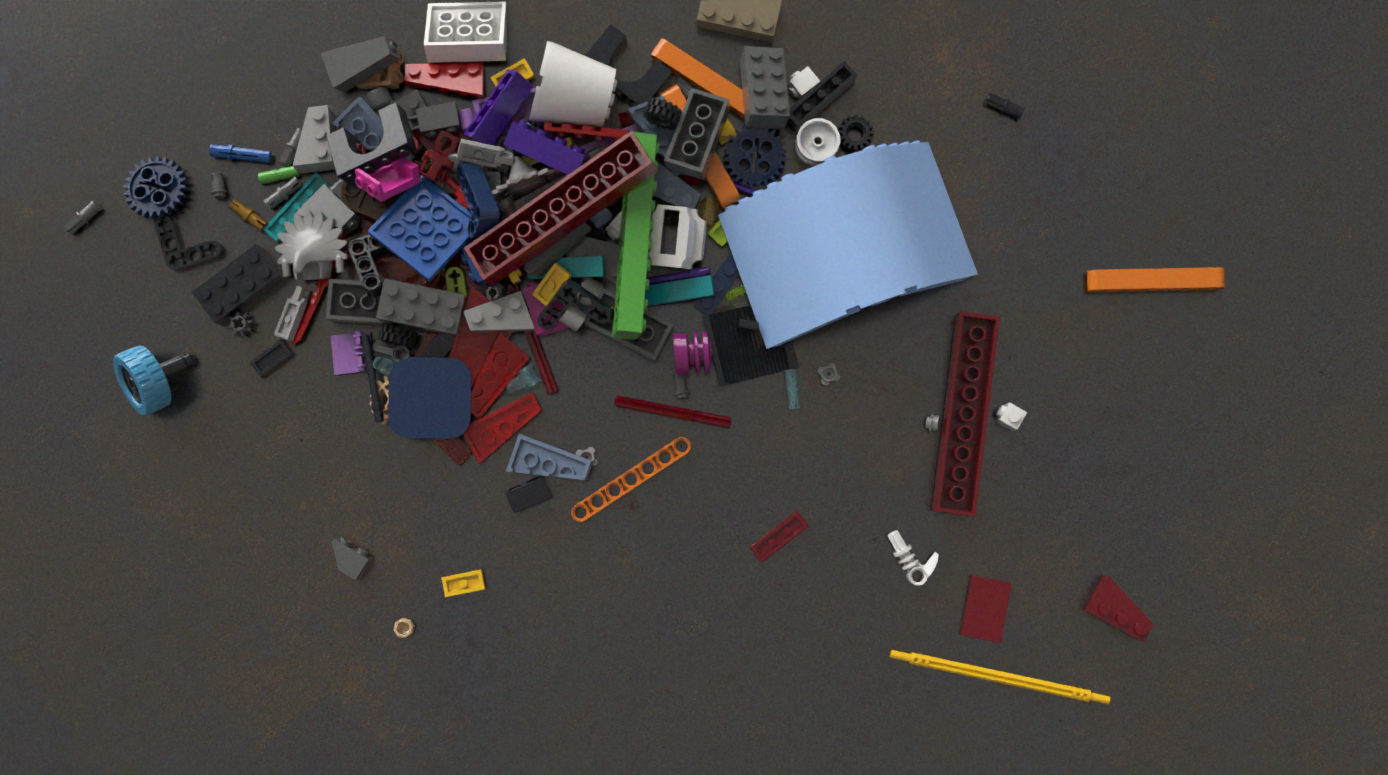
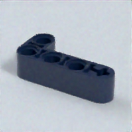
(479, 199)

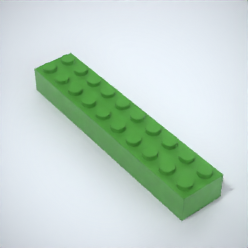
(633, 252)

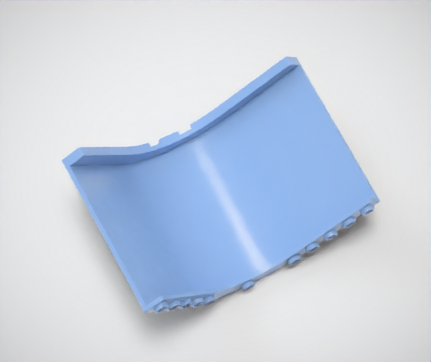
(845, 238)

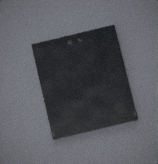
(733, 352)

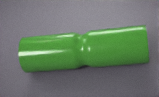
(276, 175)

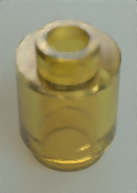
(709, 210)

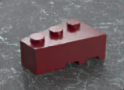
(1118, 610)

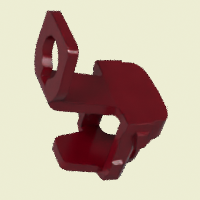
(439, 158)

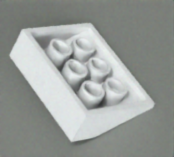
(466, 32)

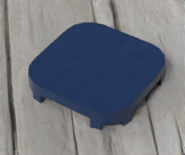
(429, 398)

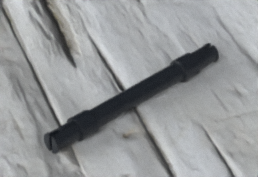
(368, 354)

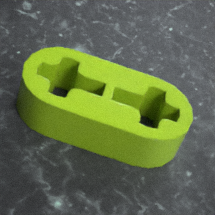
(451, 287)

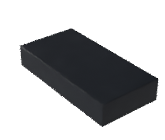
(272, 358)

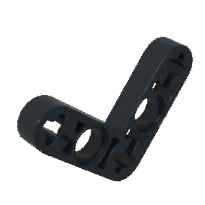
(178, 251)
(569, 299)

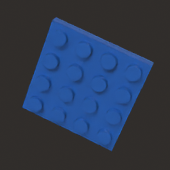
(423, 228)

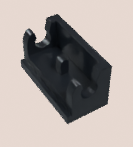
(527, 493)

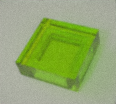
(735, 293)

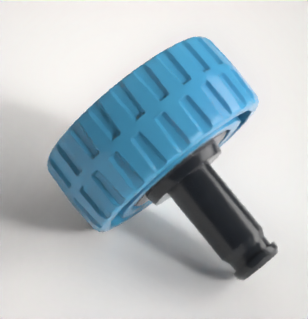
(145, 379)

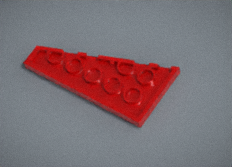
(474, 346)

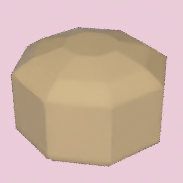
(404, 627)

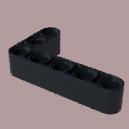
(366, 258)

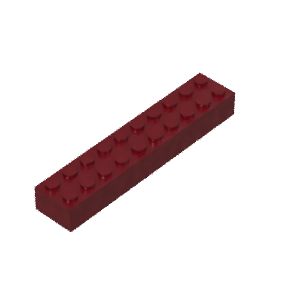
(561, 209)
(965, 414)

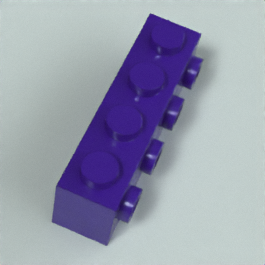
(499, 108)
(544, 148)

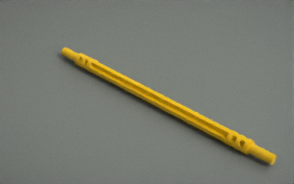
(1000, 677)

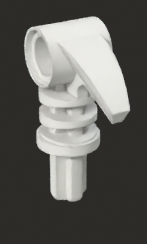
(908, 561)

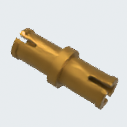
(248, 215)

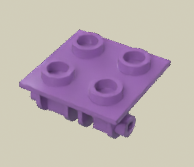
(348, 353)

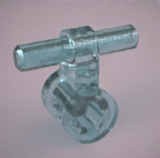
(525, 378)

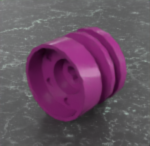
(691, 352)

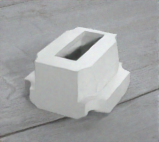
(689, 242)

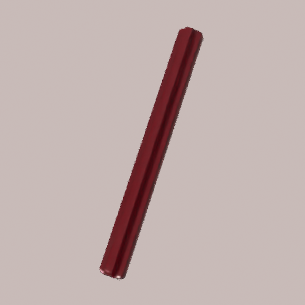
(537, 352)
(672, 411)

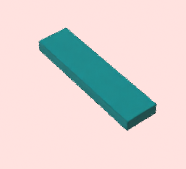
(287, 213)
(580, 267)
(680, 290)

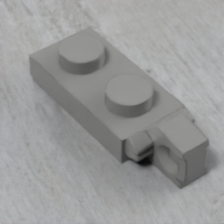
(483, 154)
(292, 314)

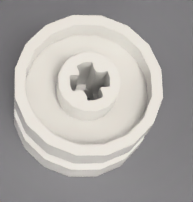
(819, 130)

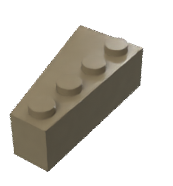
(741, 17)

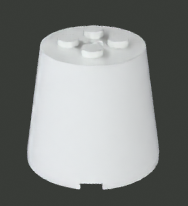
(573, 89)

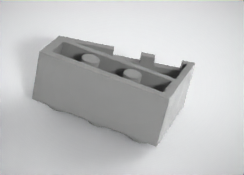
(313, 148)
(500, 315)

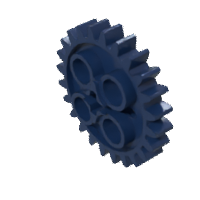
(737, 153)
(149, 203)

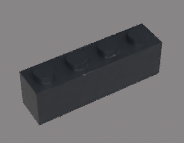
(821, 95)

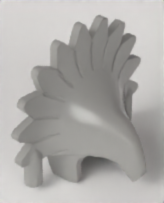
(524, 179)
(311, 247)

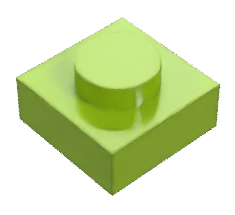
(718, 234)

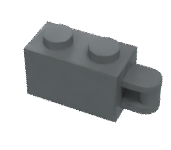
(435, 119)

